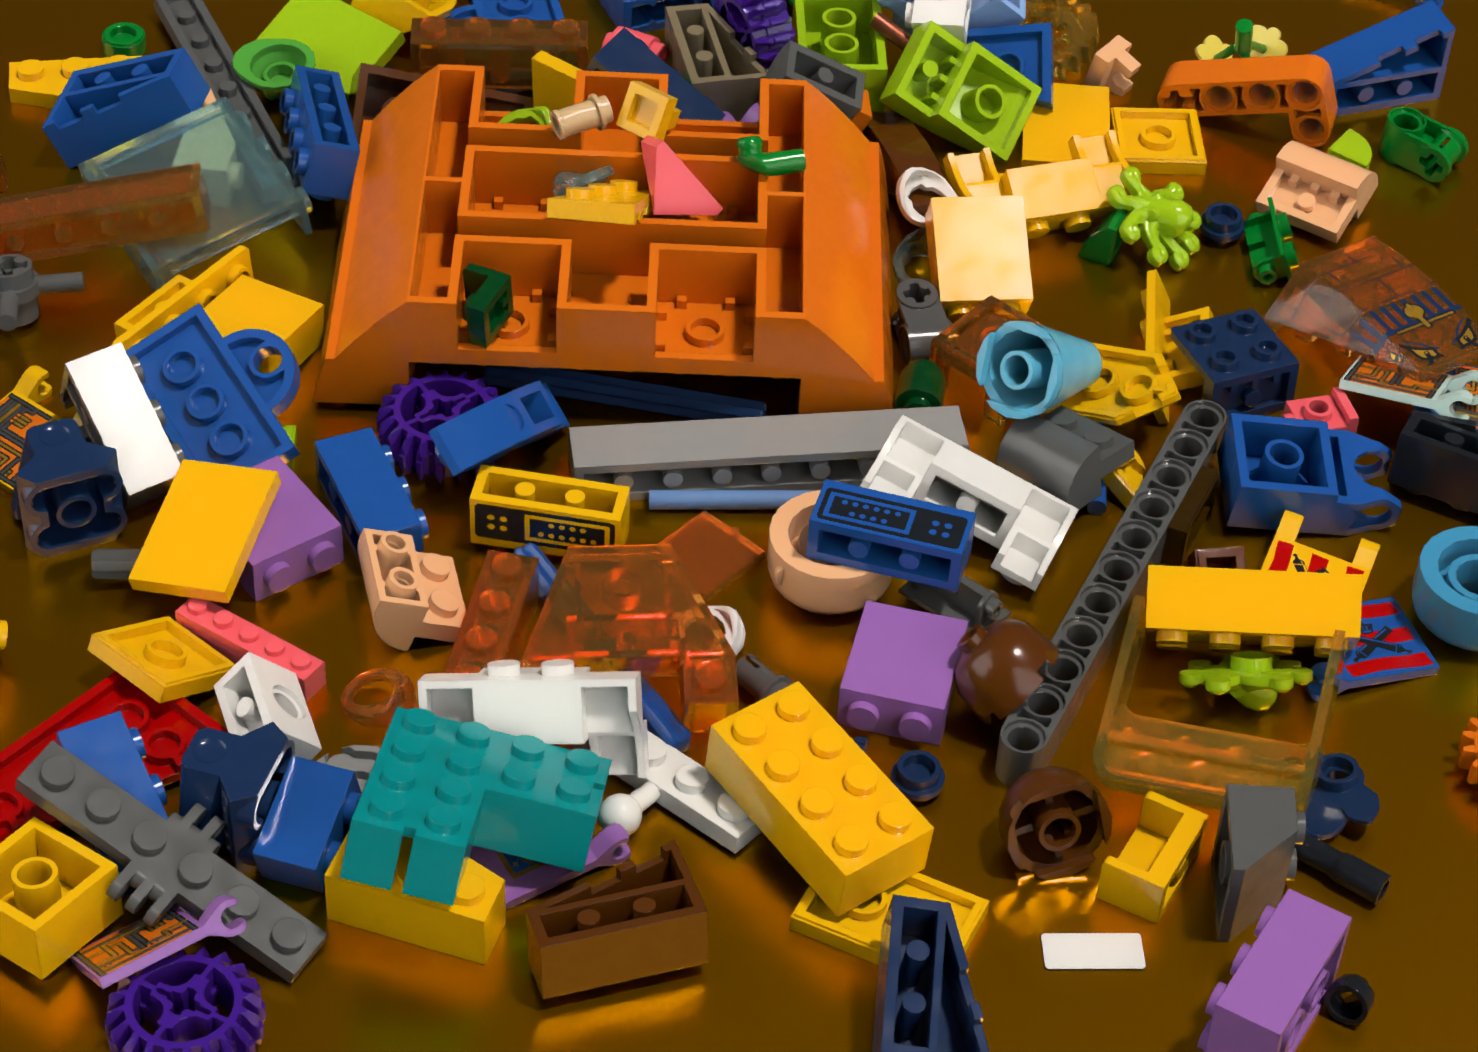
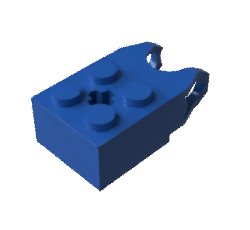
(1304, 469)

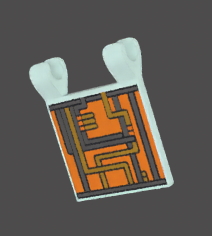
(1430, 394)

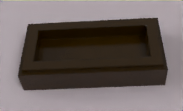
(1190, 516)

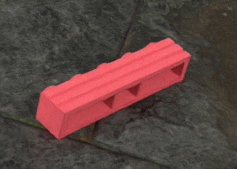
(236, 636)

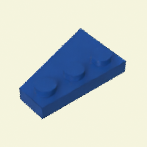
(1024, 48)

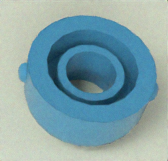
(1448, 587)

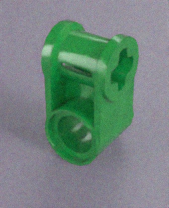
(1417, 144)

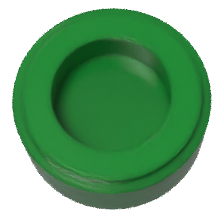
(124, 39)

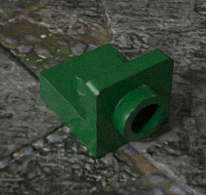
(487, 303)

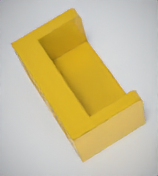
(1153, 858)

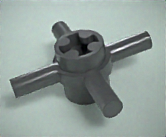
(22, 286)

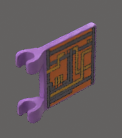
(141, 945)

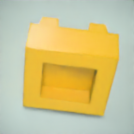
(648, 111)

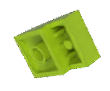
(960, 92)

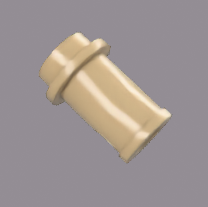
(582, 116)

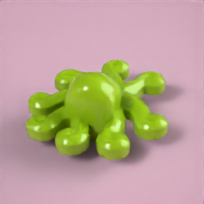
(1157, 218)
(1248, 676)

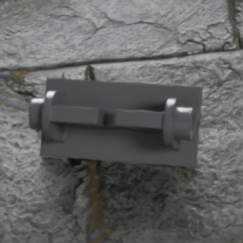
(969, 603)

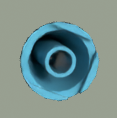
(1034, 368)

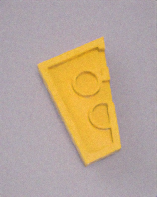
(602, 202)

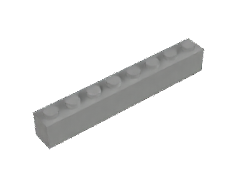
(746, 451)

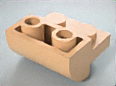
(1317, 190)
(409, 590)

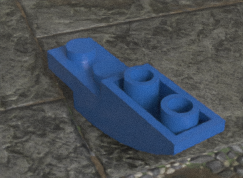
(498, 427)

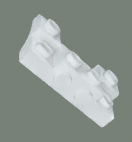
(1009, 511)
(551, 704)

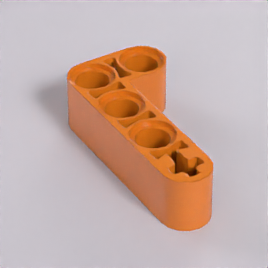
(1201, 84)

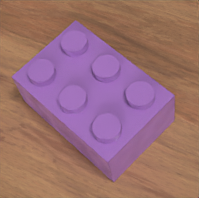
(1277, 980)

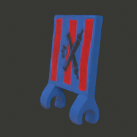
(1385, 653)

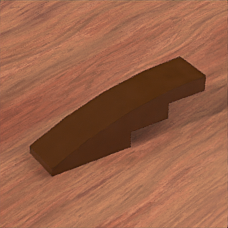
(903, 149)

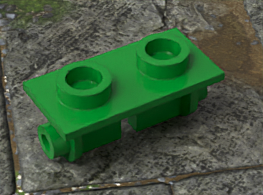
(1267, 246)

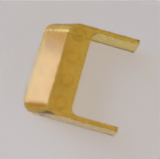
(1197, 761)

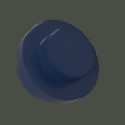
(1222, 223)
(918, 775)

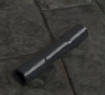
(1345, 869)

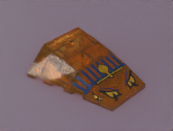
(1379, 306)

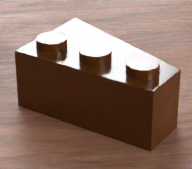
(620, 930)

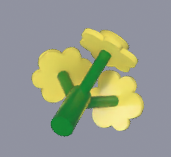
(1249, 42)

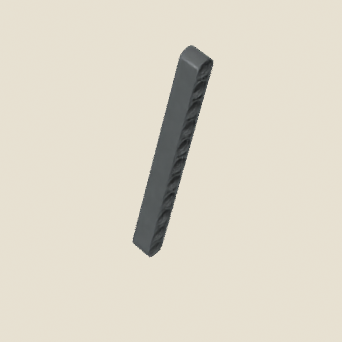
(1105, 600)

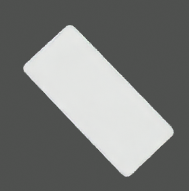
(1093, 951)

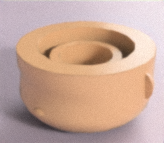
(811, 582)

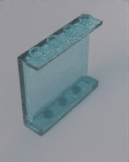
(241, 178)

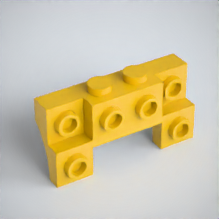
(1053, 193)

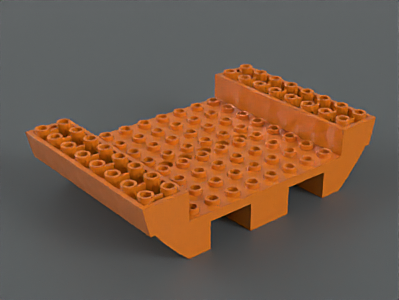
(766, 288)

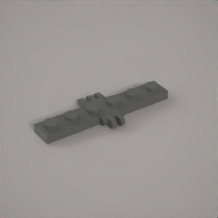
(168, 859)

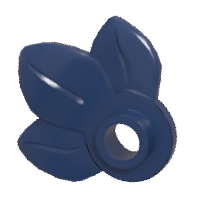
(1340, 798)

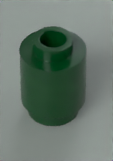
(920, 385)

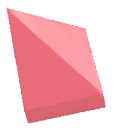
(672, 184)

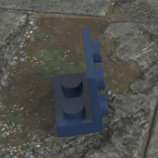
(1240, 362)

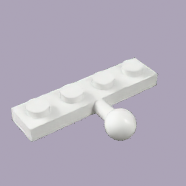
(684, 790)

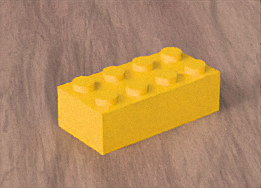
(1251, 609)
(818, 798)

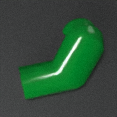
(769, 163)

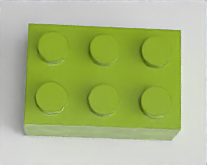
(843, 34)

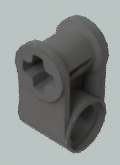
(917, 319)

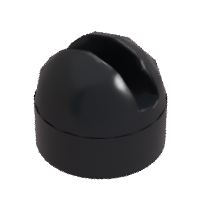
(1354, 1007)

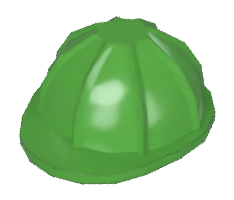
(271, 64)

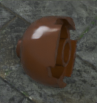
(1000, 666)
(1053, 822)

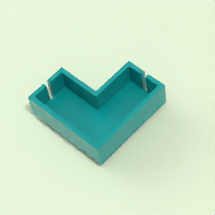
(466, 788)

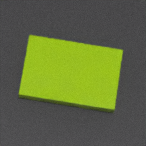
(337, 35)

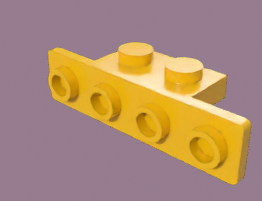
(180, 296)
(1157, 332)

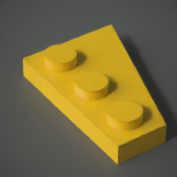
(42, 82)

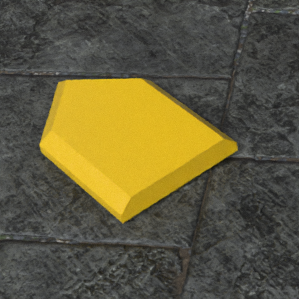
(1127, 388)

